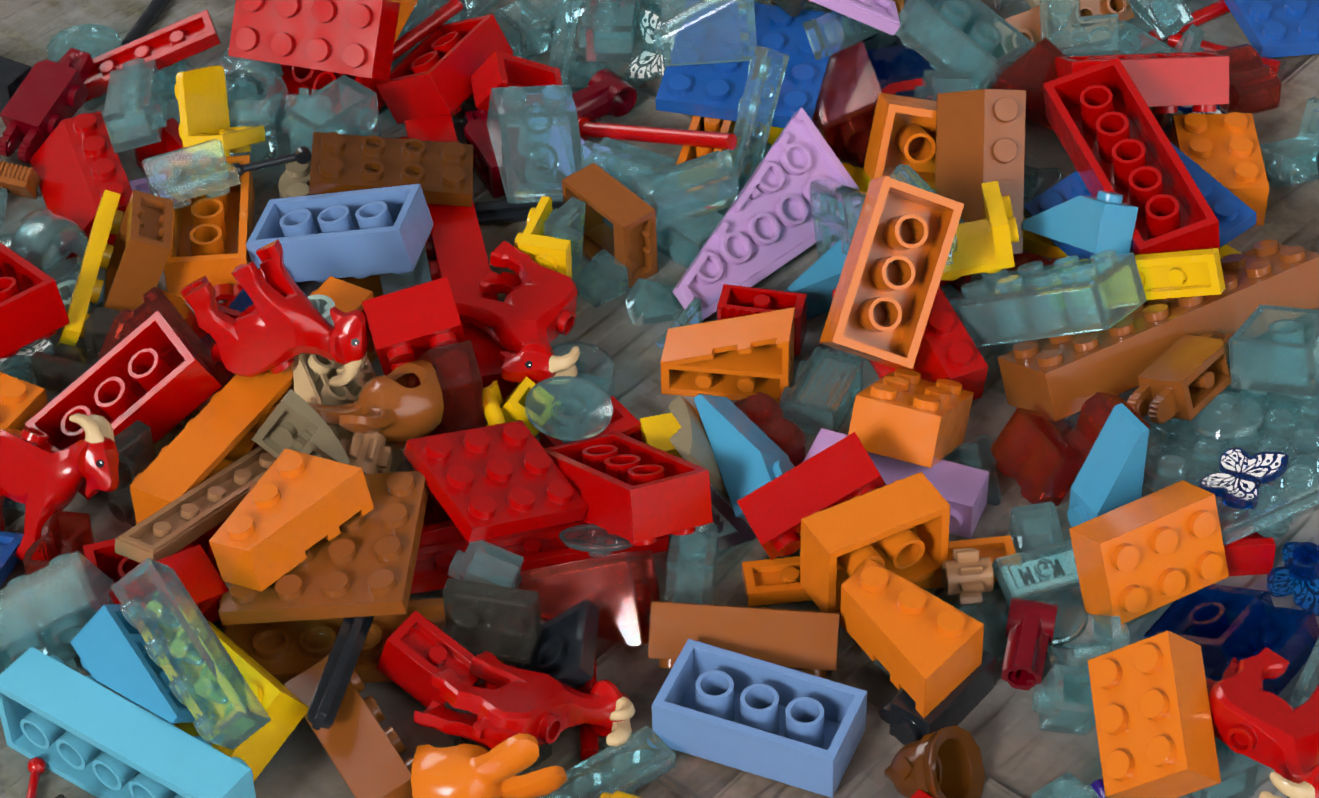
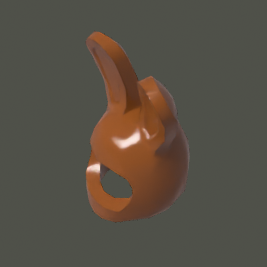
(391, 407)

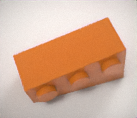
(731, 356)
(285, 515)
(911, 633)

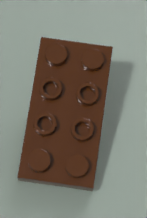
(374, 161)

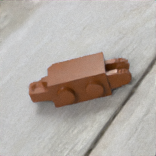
(1183, 378)

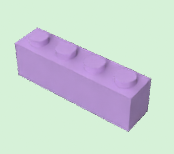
(959, 484)

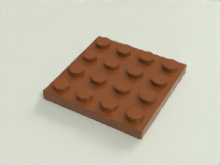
(353, 575)

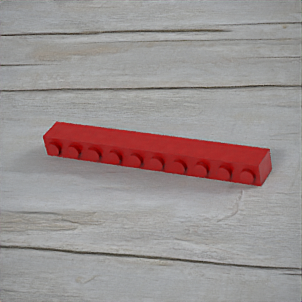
(460, 254)

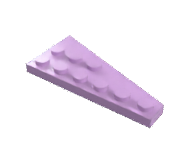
(768, 218)

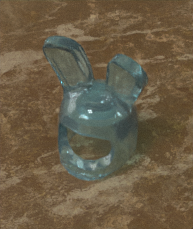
(257, 109)
(47, 241)

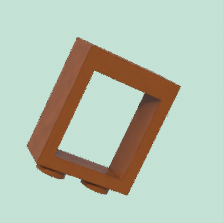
(634, 221)
(138, 251)

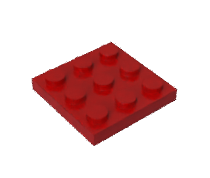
(495, 480)

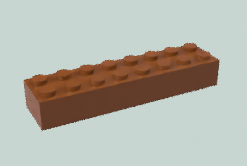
(1067, 370)

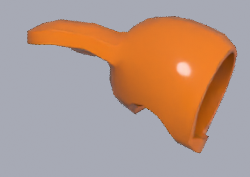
(482, 773)

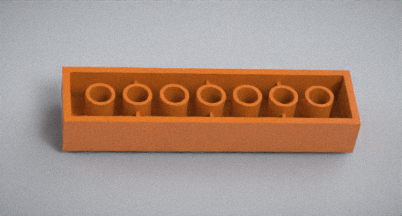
(227, 423)

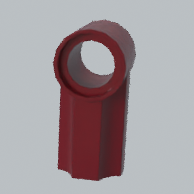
(605, 95)
(1028, 634)

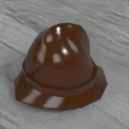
(940, 765)

